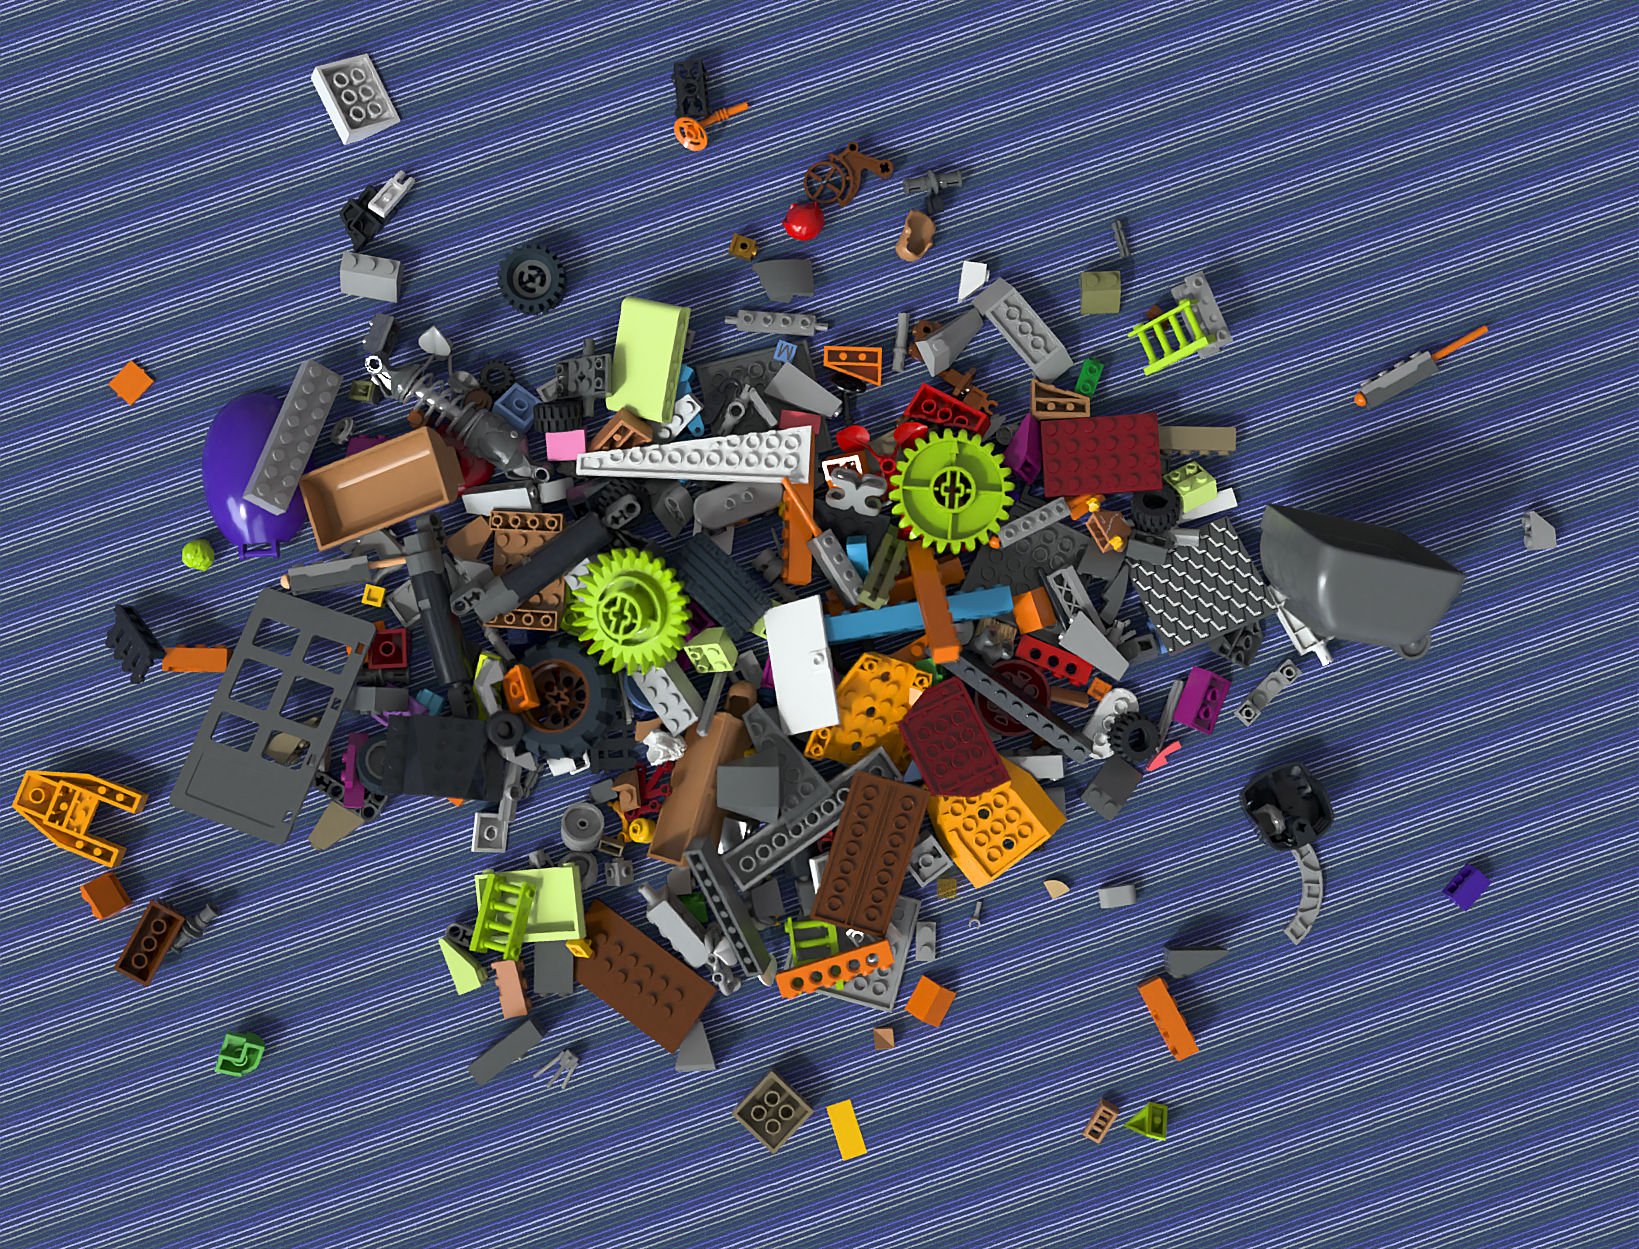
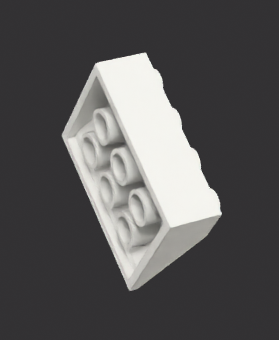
(354, 98)

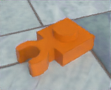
(977, 400)

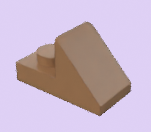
(628, 790)

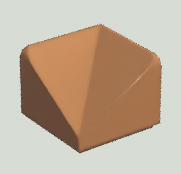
(883, 1038)

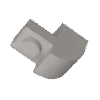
(553, 489)

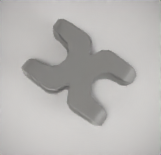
(856, 491)

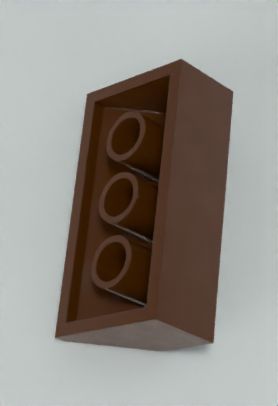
(150, 941)

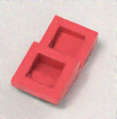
(795, 419)
(1159, 758)

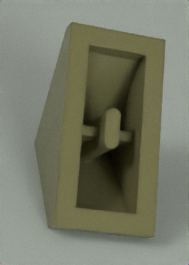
(365, 392)

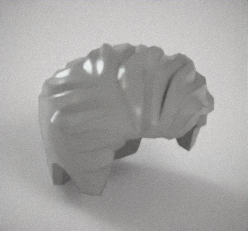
(1270, 819)

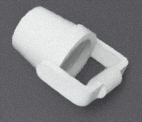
(566, 765)

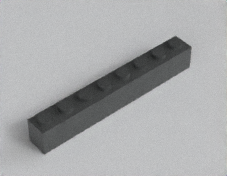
(727, 905)

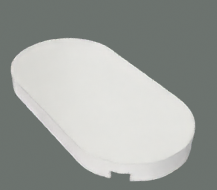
(1117, 702)

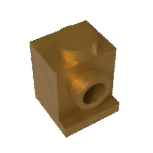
(736, 251)

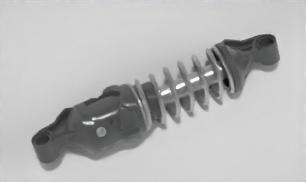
(482, 431)

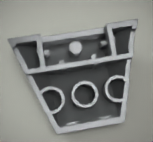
(1239, 645)
(751, 786)

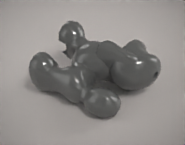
(987, 650)

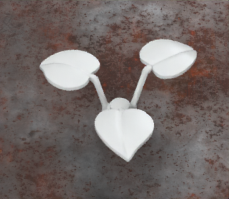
(728, 956)

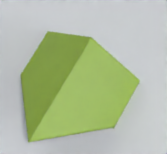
(1150, 1121)

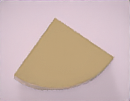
(1056, 888)

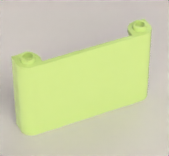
(648, 358)
(555, 909)

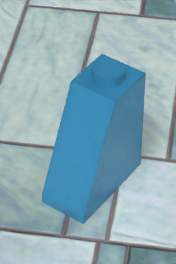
(858, 554)

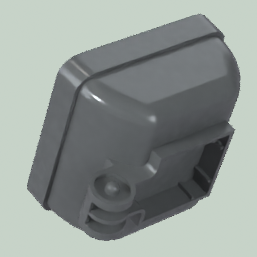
(1357, 579)

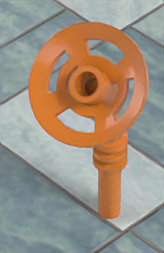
(696, 127)

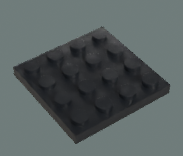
(846, 524)

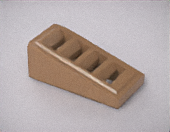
(1103, 1105)

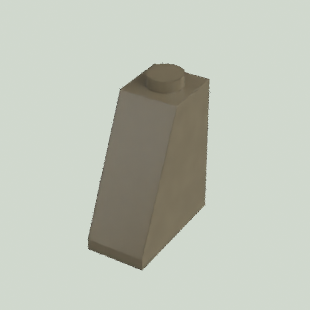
(334, 826)

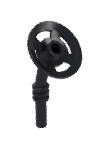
(846, 388)

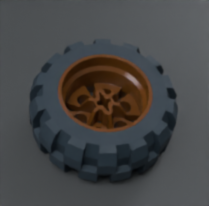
(600, 702)

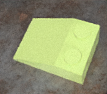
(464, 968)

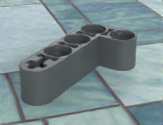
(329, 791)

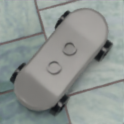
(734, 503)

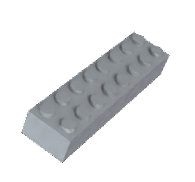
(293, 437)

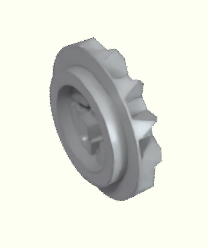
(342, 430)

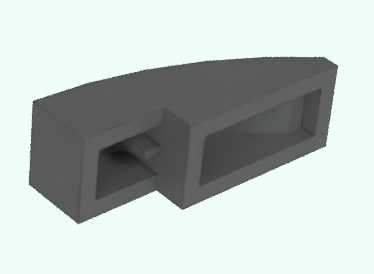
(1113, 596)

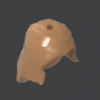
(916, 236)
(740, 698)

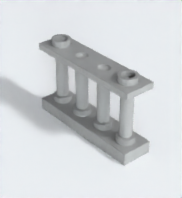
(1206, 312)

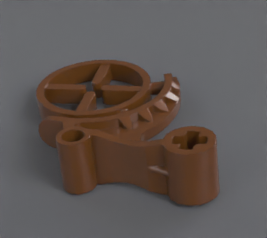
(854, 163)

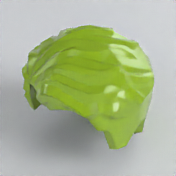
(198, 554)

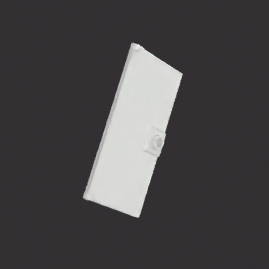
(801, 666)

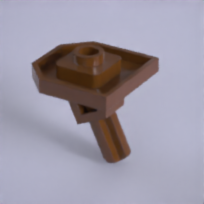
(959, 382)

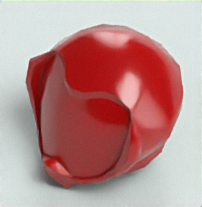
(804, 221)

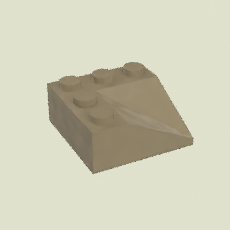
(772, 1110)

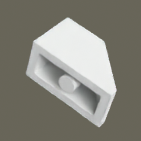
(972, 279)

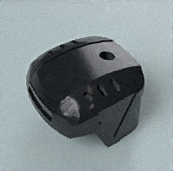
(1275, 786)

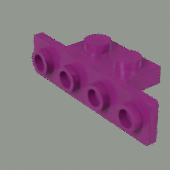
(353, 787)

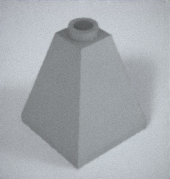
(695, 1051)

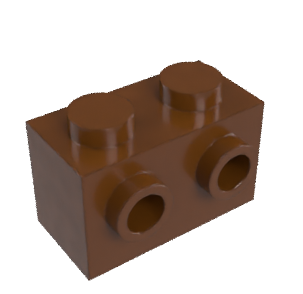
(921, 330)

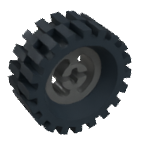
(520, 264)

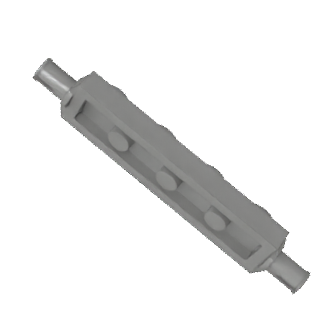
(776, 323)

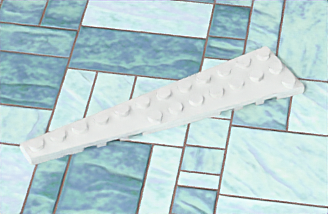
(741, 458)

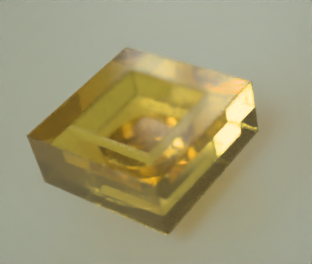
(946, 888)

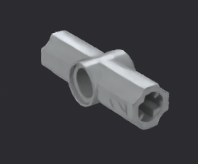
(1181, 536)
(510, 792)

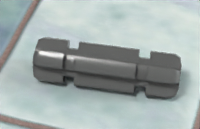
(1121, 239)
(531, 779)

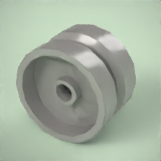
(582, 827)

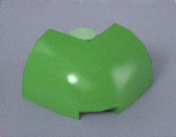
(239, 1053)

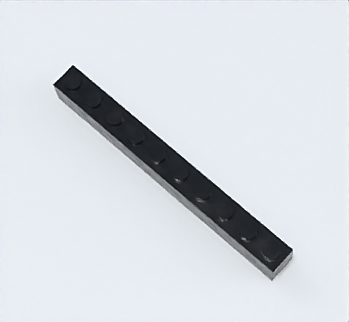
(1019, 705)

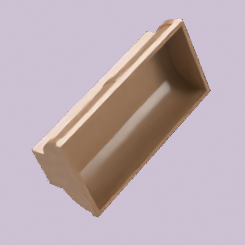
(380, 487)
(693, 803)

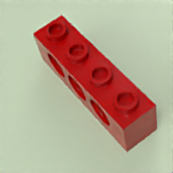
(1082, 667)

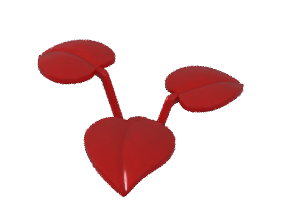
(856, 438)

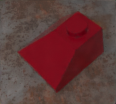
(390, 649)

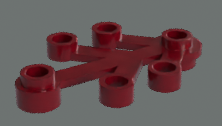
(647, 792)

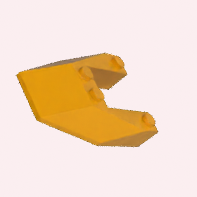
(64, 807)

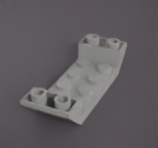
(1024, 330)
(490, 673)

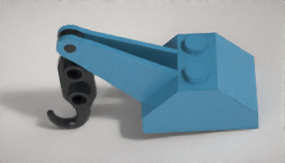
(712, 403)

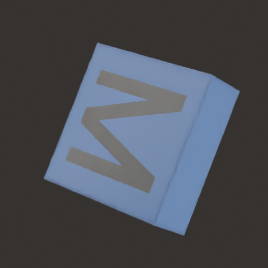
(785, 352)

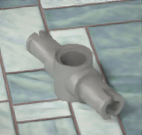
(740, 402)

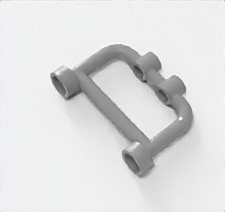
(733, 981)

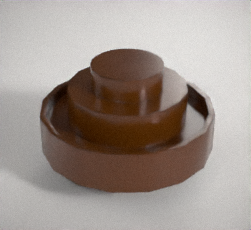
(481, 397)

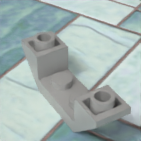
(1265, 691)

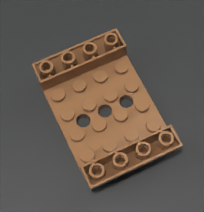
(514, 539)

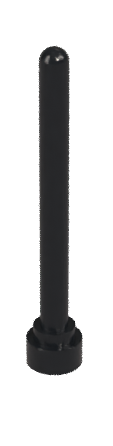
(1053, 599)

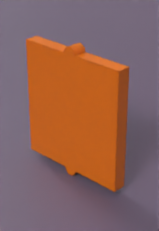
(131, 383)

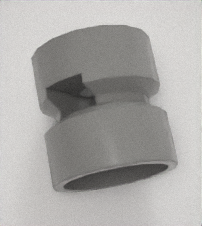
(768, 565)

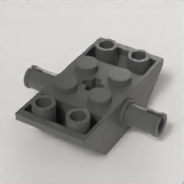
(585, 378)

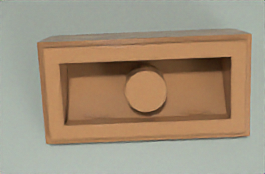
(1069, 697)

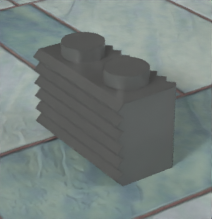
(1148, 547)

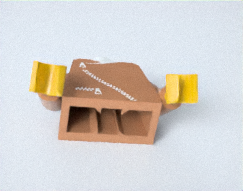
(1108, 527)

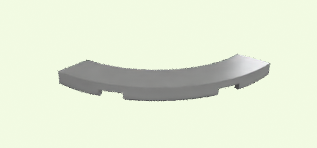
(1311, 894)

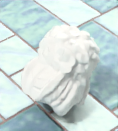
(664, 746)

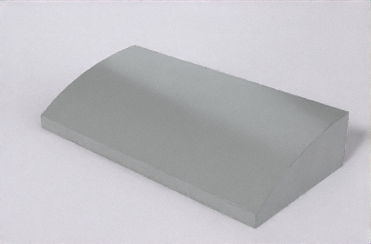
(403, 600)

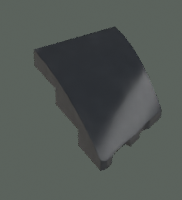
(362, 222)

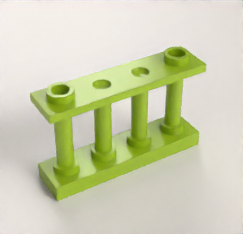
(1186, 348)
(487, 914)
(830, 940)

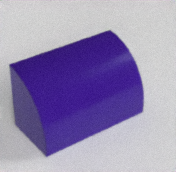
(1466, 887)

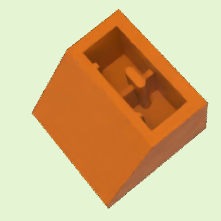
(105, 896)

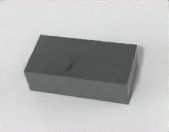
(507, 1050)

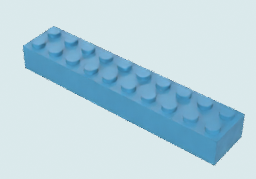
(907, 616)

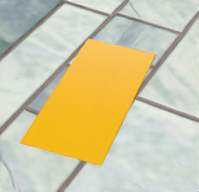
(846, 1129)

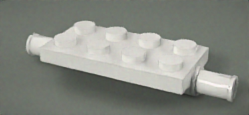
(1300, 635)

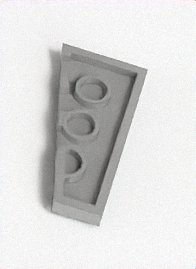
(683, 413)

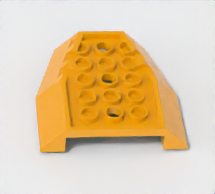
(891, 701)
(1017, 812)

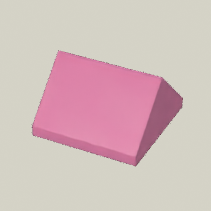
(566, 444)

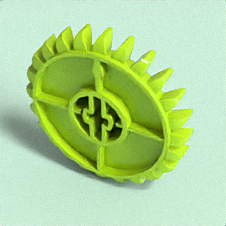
(633, 610)

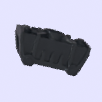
(701, 89)

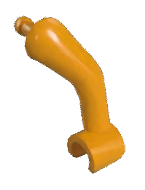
(624, 835)

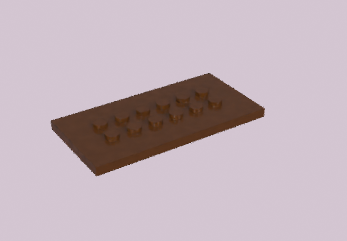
(870, 854)
(641, 978)

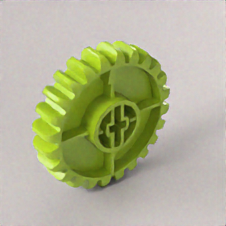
(963, 460)

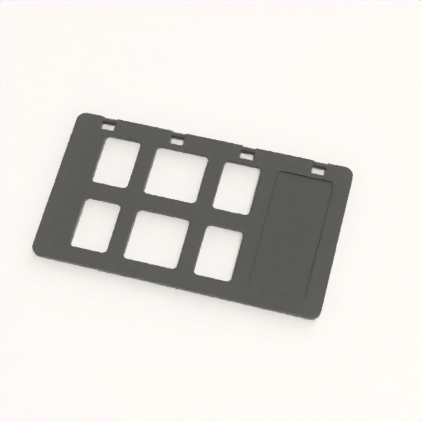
(243, 786)

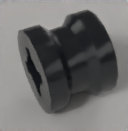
(934, 204)

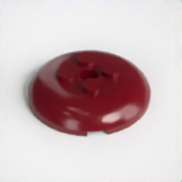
(474, 470)
(1025, 677)

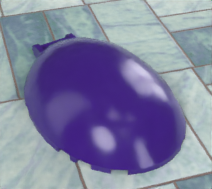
(228, 462)

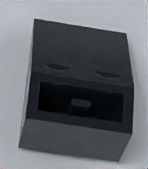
(587, 496)

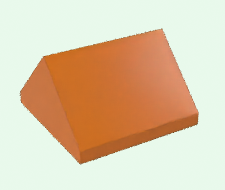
(1033, 610)
(520, 689)
(930, 1001)

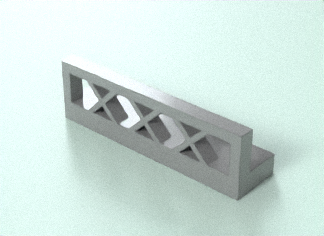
(1079, 595)

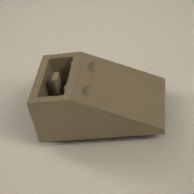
(287, 748)

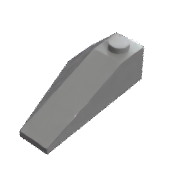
(946, 343)

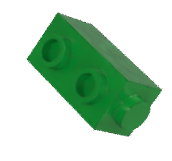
(1088, 377)

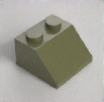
(1099, 292)

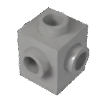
(619, 872)

